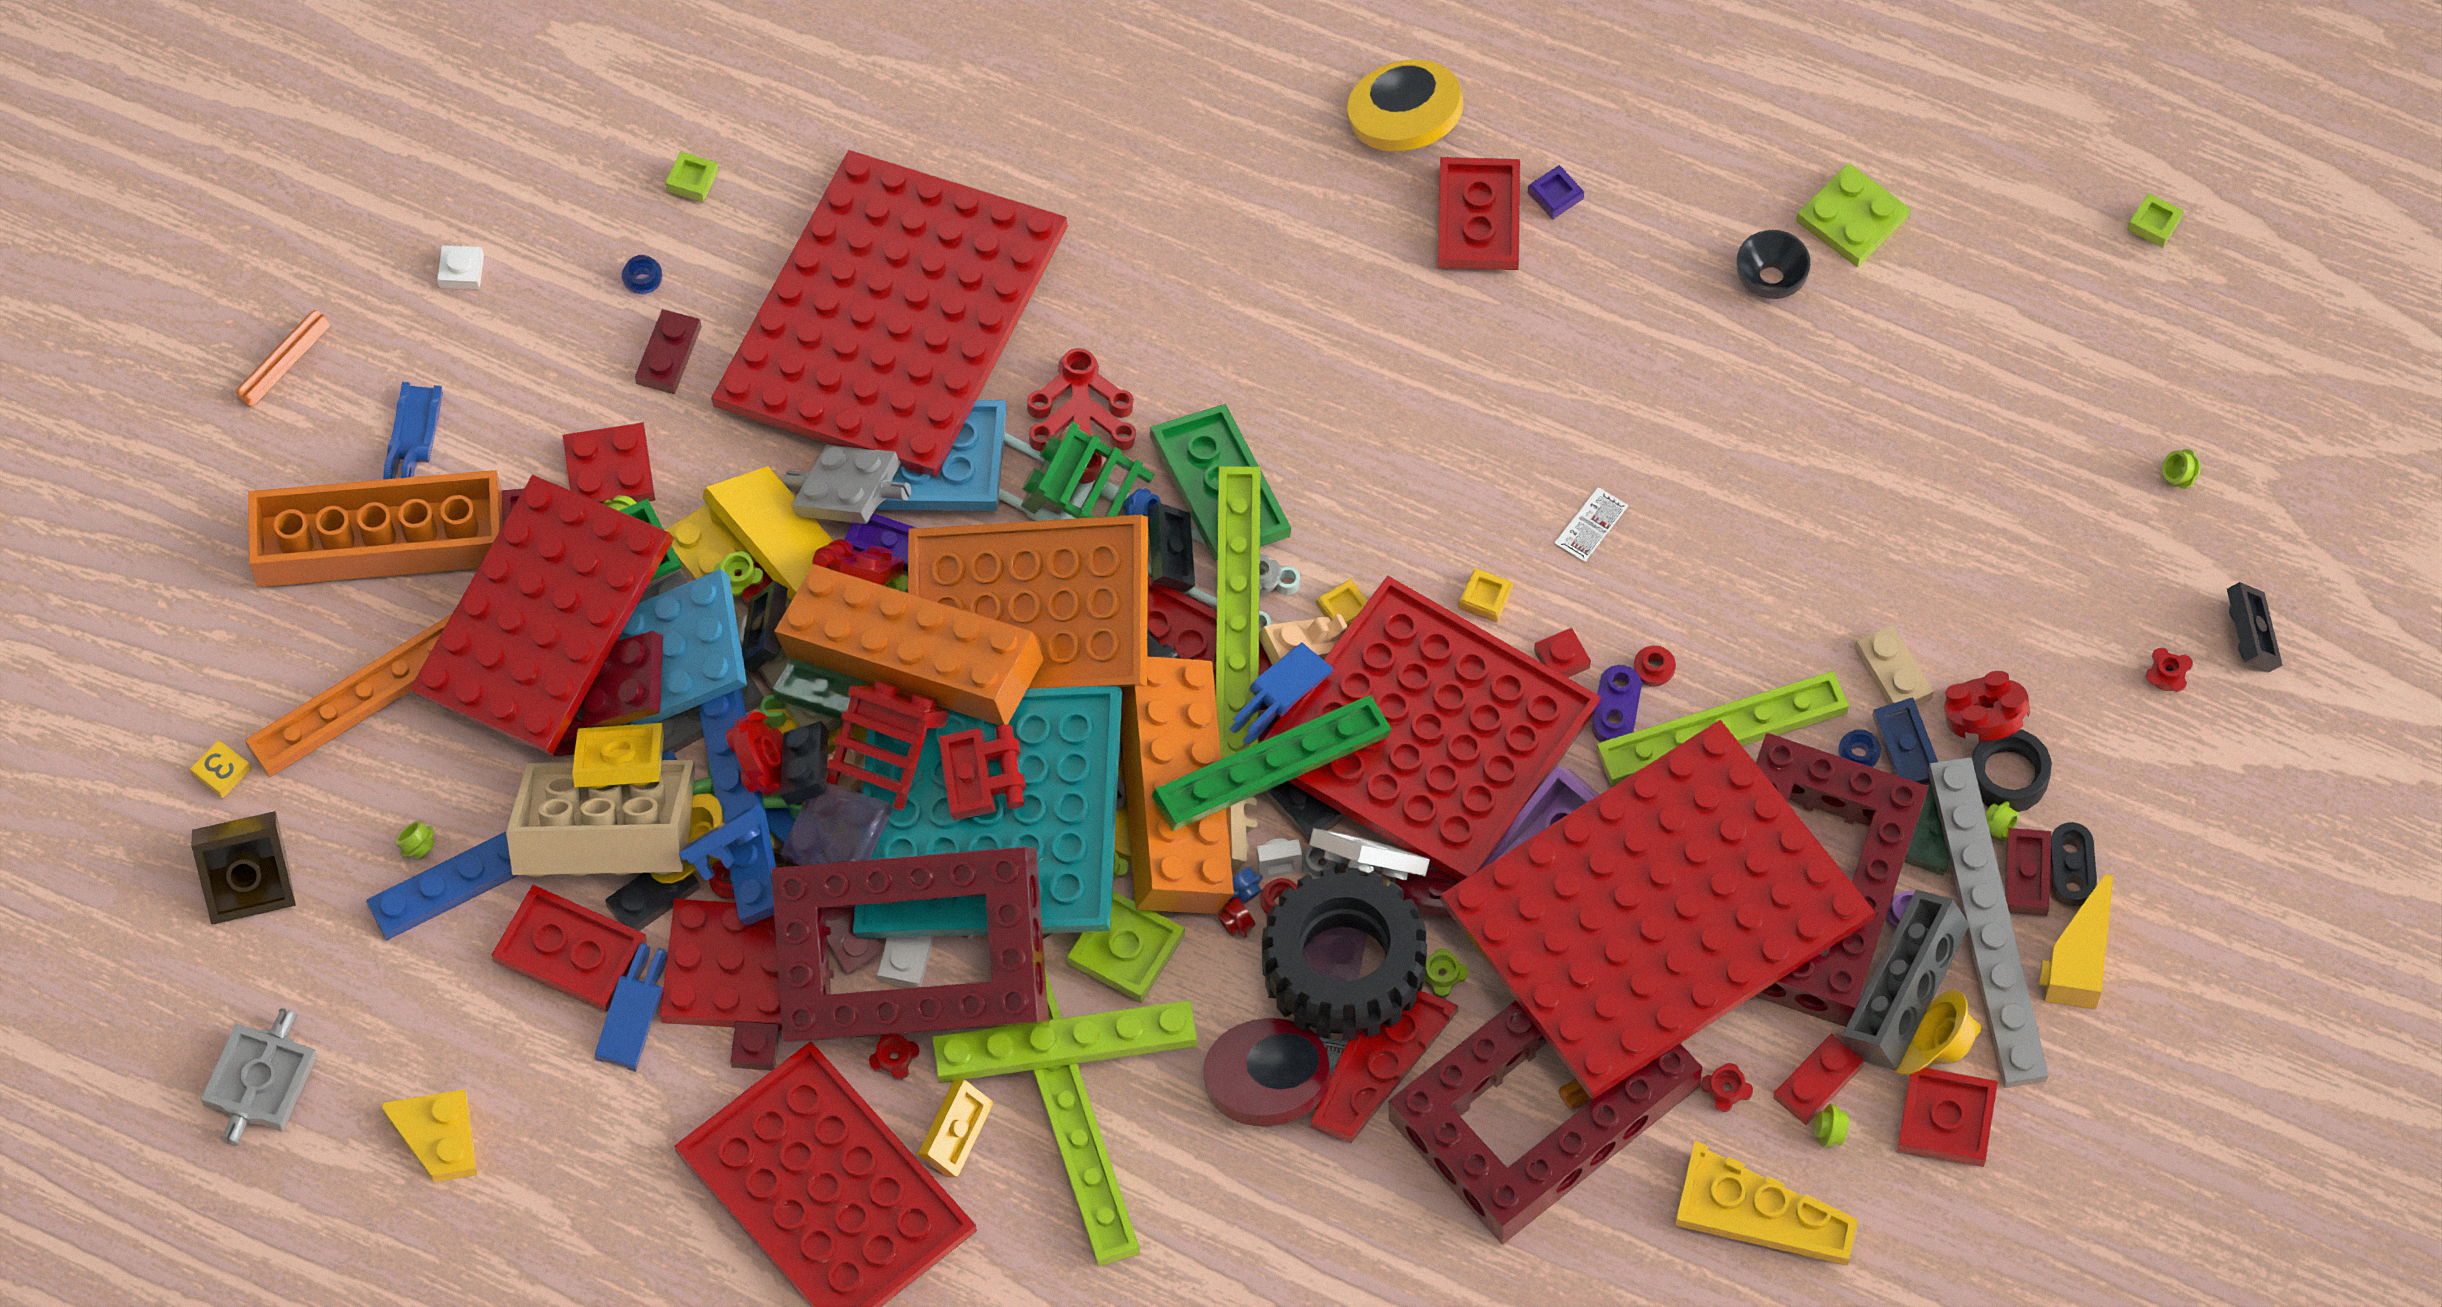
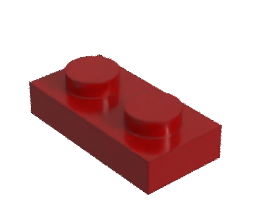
(1818, 1079)

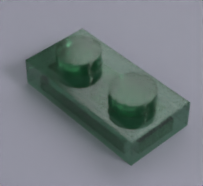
(815, 688)
(1927, 844)

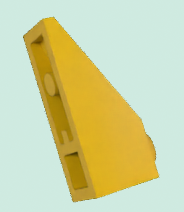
(2078, 956)

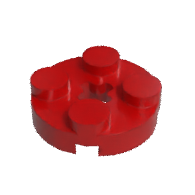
(1968, 702)
(757, 752)

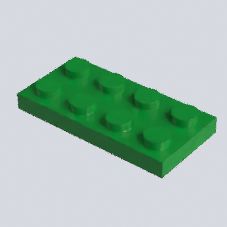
(1192, 454)

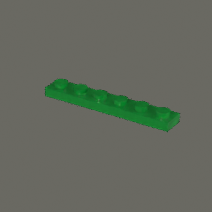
(1271, 763)

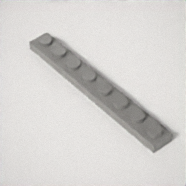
(1990, 927)

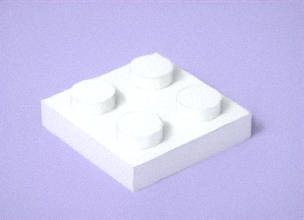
(1368, 854)

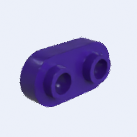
(1616, 702)

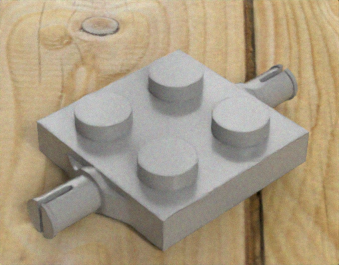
(846, 484)
(259, 1077)

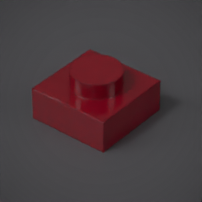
(755, 1046)

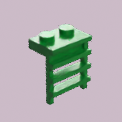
(1063, 467)

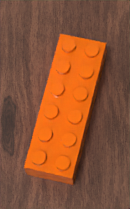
(373, 528)
(912, 642)
(1164, 736)

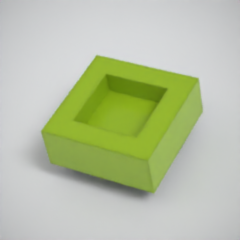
(691, 176)
(2155, 220)

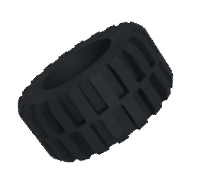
(1351, 903)

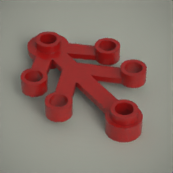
(1081, 407)

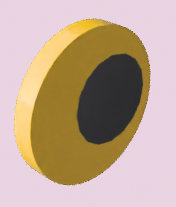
(1405, 105)

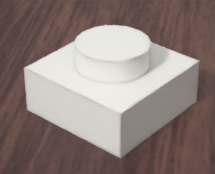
(460, 267)
(1279, 858)

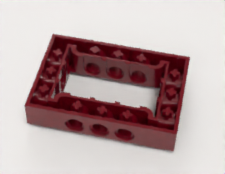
(1862, 794)
(1015, 942)
(1514, 1196)

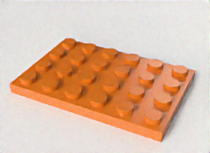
(1063, 579)

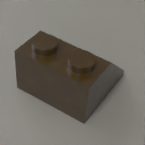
(243, 867)

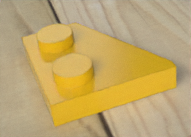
(436, 1132)

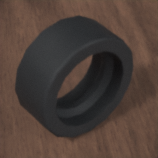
(2026, 746)

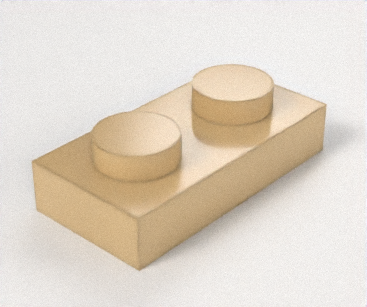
(1893, 667)

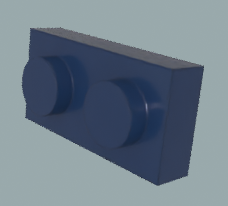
(1905, 740)

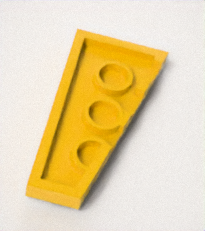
(1746, 1207)

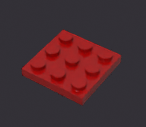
(720, 967)

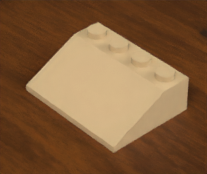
(600, 829)

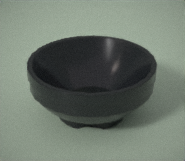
(1774, 250)

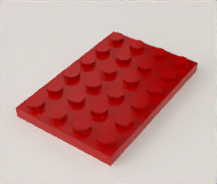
(542, 614)
(825, 1186)

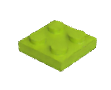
(1853, 215)
(1131, 952)

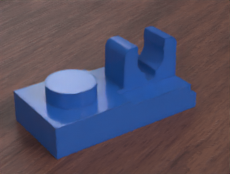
(739, 828)

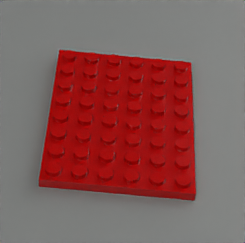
(890, 312)
(1656, 908)

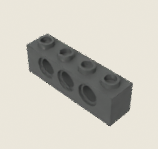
(1906, 979)

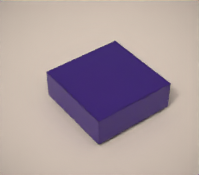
(1555, 192)

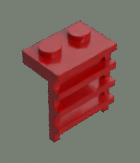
(894, 715)

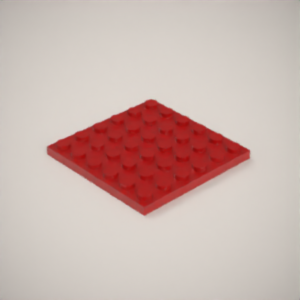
(1467, 723)

